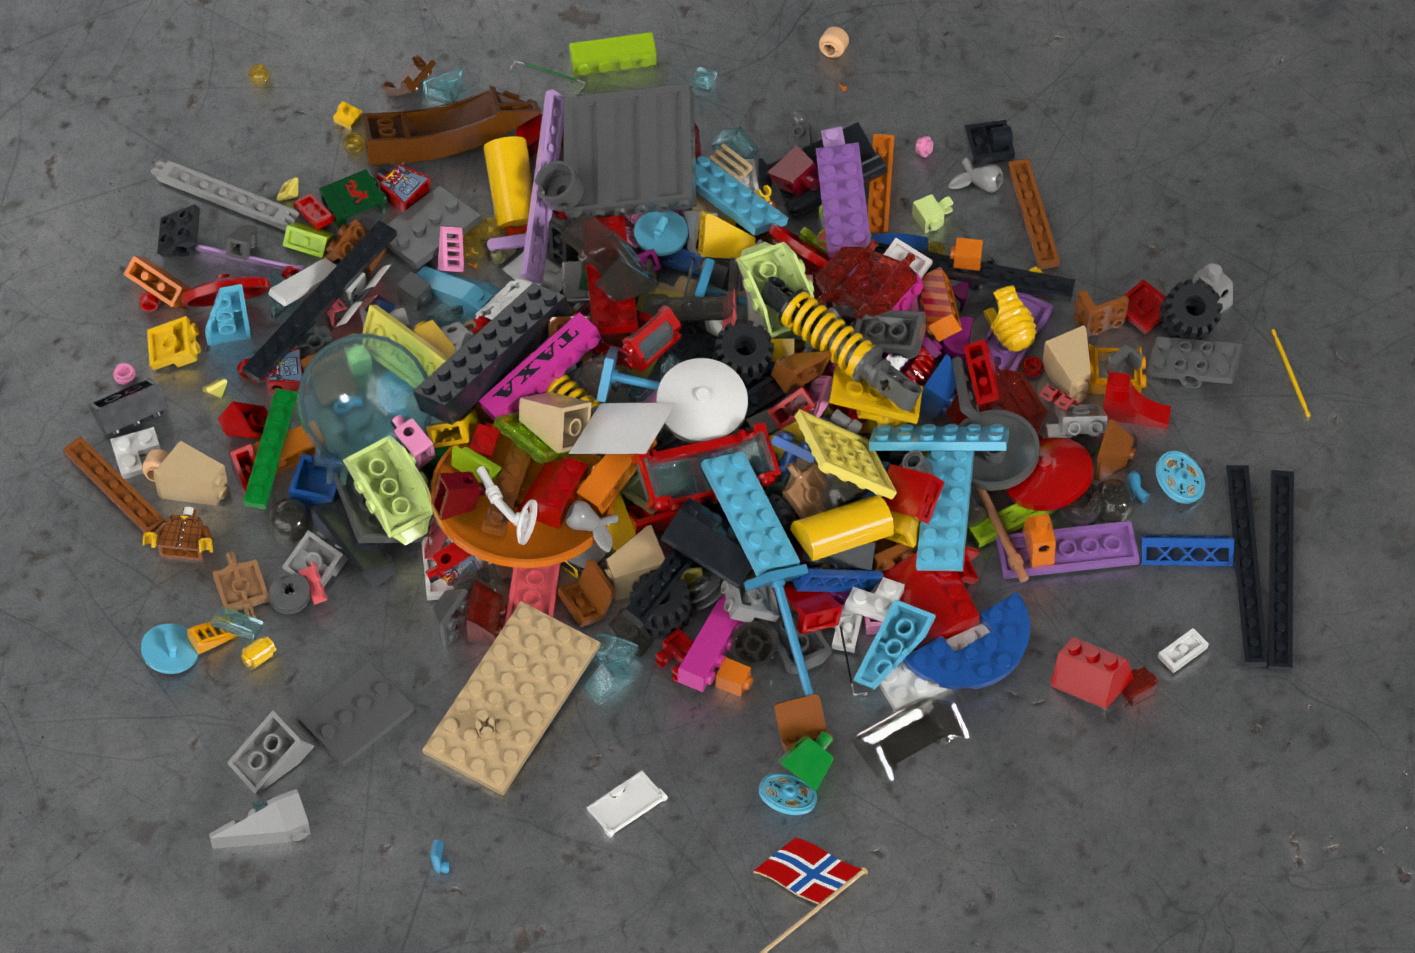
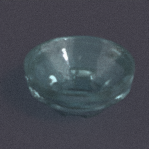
(445, 316)

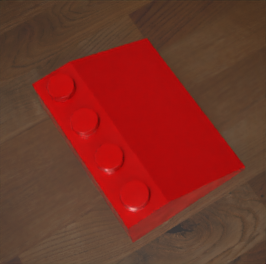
(938, 594)

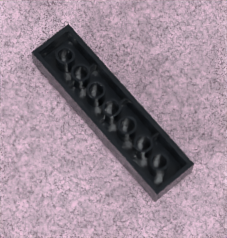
(490, 354)

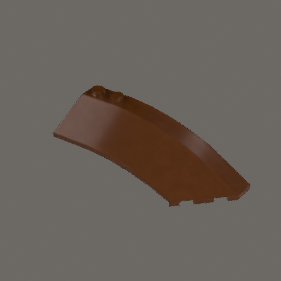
(443, 128)

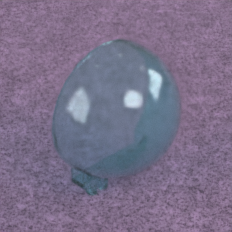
(354, 394)

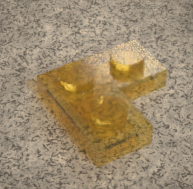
(480, 233)

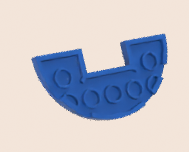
(983, 660)

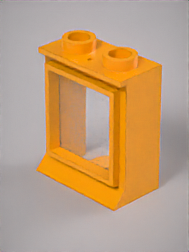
(1098, 365)

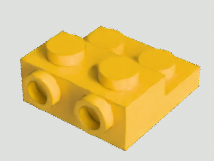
(173, 343)

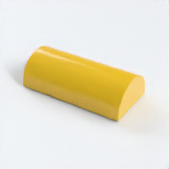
(509, 180)
(844, 527)

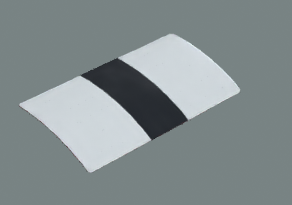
(362, 296)

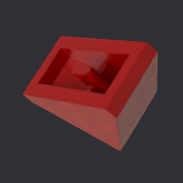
(242, 462)

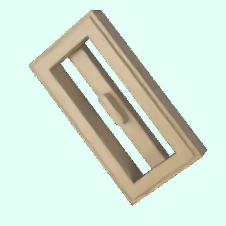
(721, 154)

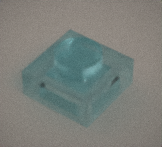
(703, 79)

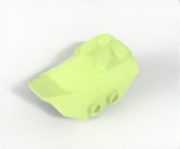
(772, 260)
(393, 488)

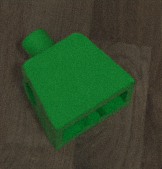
(809, 759)

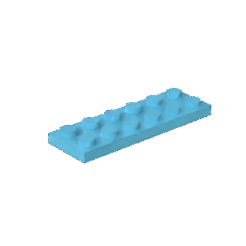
(735, 198)
(939, 438)
(750, 513)
(944, 539)

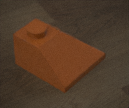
(799, 369)
(1114, 451)

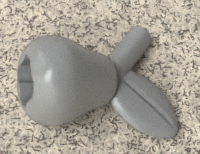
(986, 177)
(582, 517)

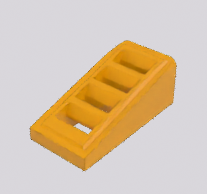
(201, 645)

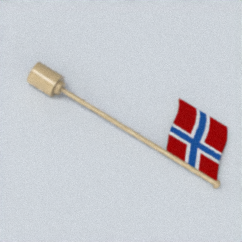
(808, 874)

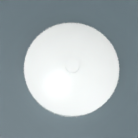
(707, 399)

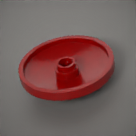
(806, 252)
(206, 293)
(1059, 477)

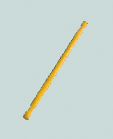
(1290, 373)

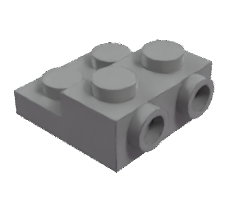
(1085, 419)
(314, 548)
(747, 605)

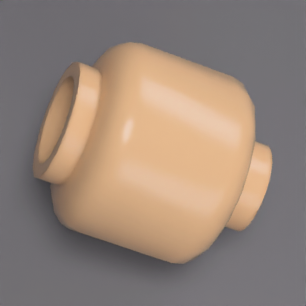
(833, 42)
(152, 461)

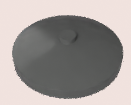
(1005, 468)

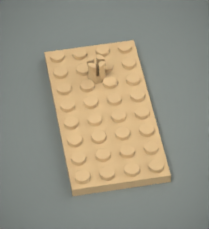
(511, 698)

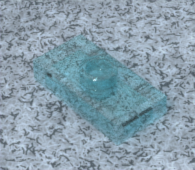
(237, 623)

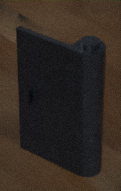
(872, 168)

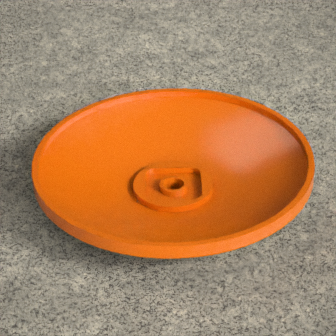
(546, 543)

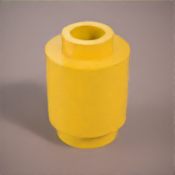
(258, 652)

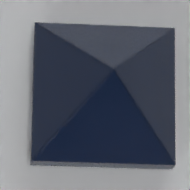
(382, 303)

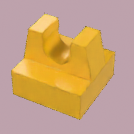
(347, 115)

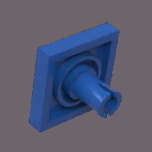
(793, 449)

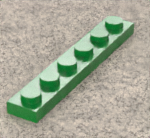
(270, 449)

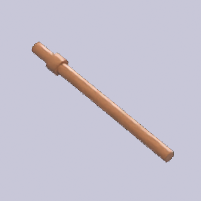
(1015, 560)

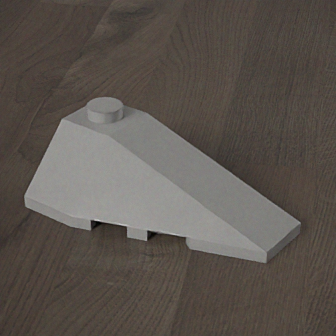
(274, 824)

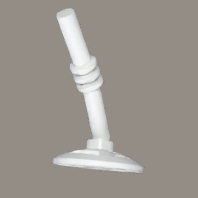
(524, 521)

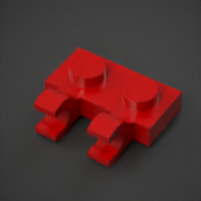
(674, 646)

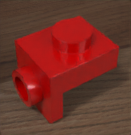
(485, 439)
(968, 574)

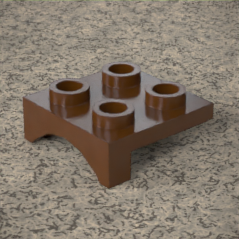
(410, 79)

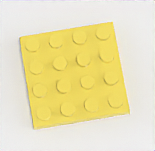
(845, 455)

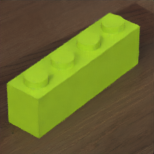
(612, 54)

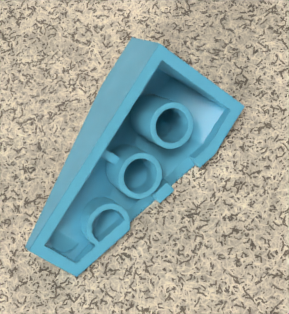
(459, 290)
(228, 317)
(897, 637)

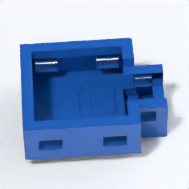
(310, 483)

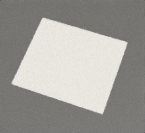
(622, 428)

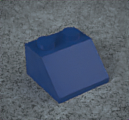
(939, 390)

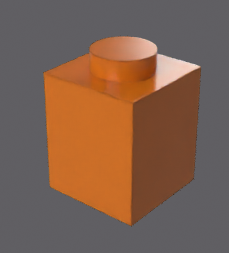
(967, 253)
(734, 677)

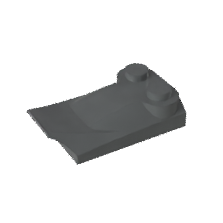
(894, 331)
(812, 644)

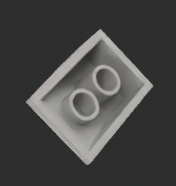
(270, 752)

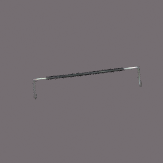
(849, 615)

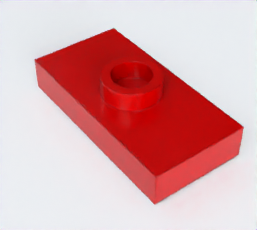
(313, 211)

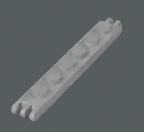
(224, 194)

